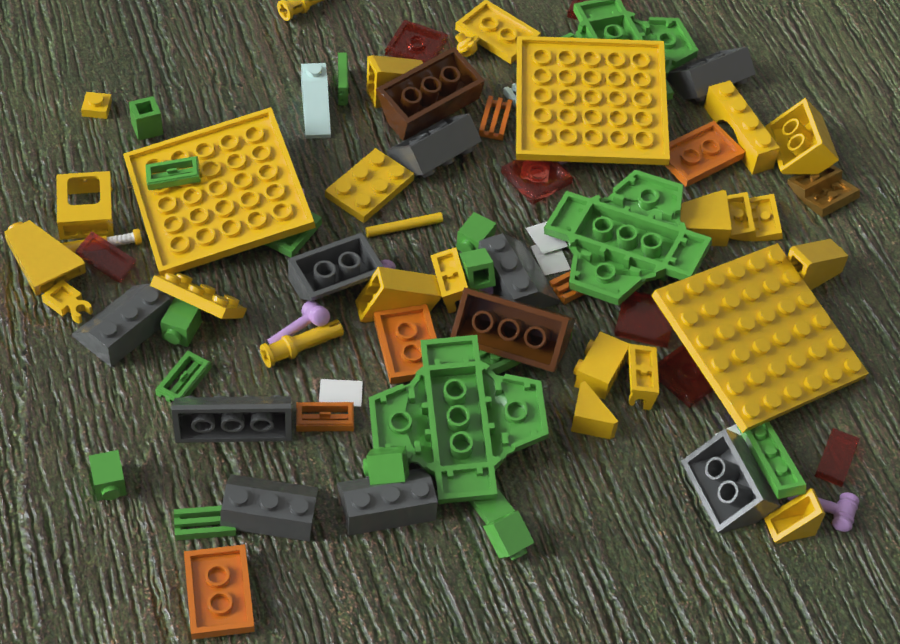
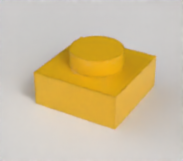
(96, 105)

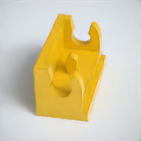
(449, 276)
(643, 374)

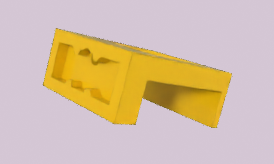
(80, 220)

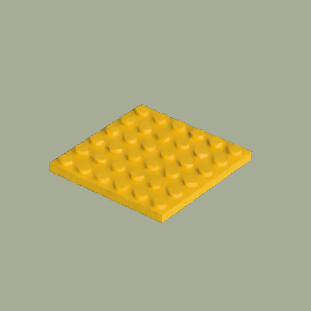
(591, 101)
(243, 198)
(759, 336)

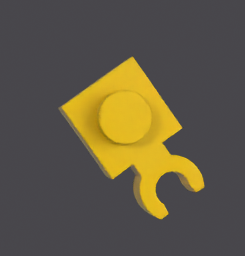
(65, 299)

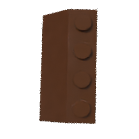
(429, 93)
(513, 328)

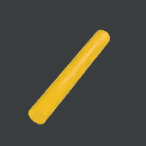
(404, 224)

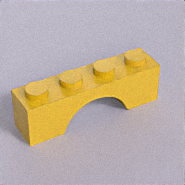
(727, 104)

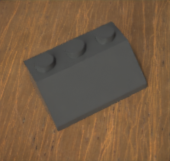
(695, 77)
(436, 145)
(332, 267)
(517, 272)
(124, 323)
(730, 482)
(387, 505)
(269, 507)

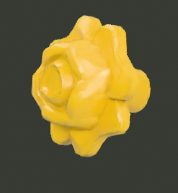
(466, 45)

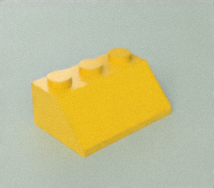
(802, 140)

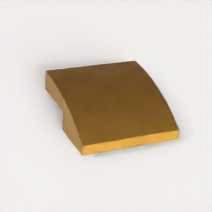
(824, 191)

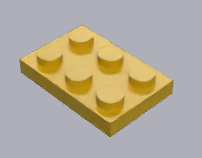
(495, 29)
(369, 185)
(199, 296)

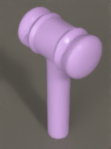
(312, 313)
(843, 510)

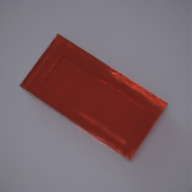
(106, 257)
(837, 457)

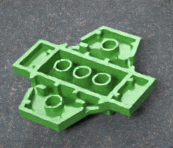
(612, 21)
(627, 237)
(459, 418)

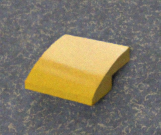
(754, 218)

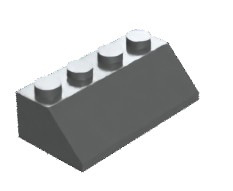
(232, 419)

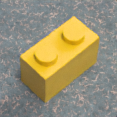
(602, 363)

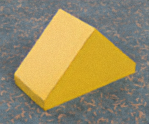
(592, 415)
(796, 518)

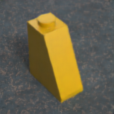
(384, 69)
(709, 217)
(42, 256)
(817, 261)
(396, 289)

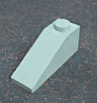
(315, 100)

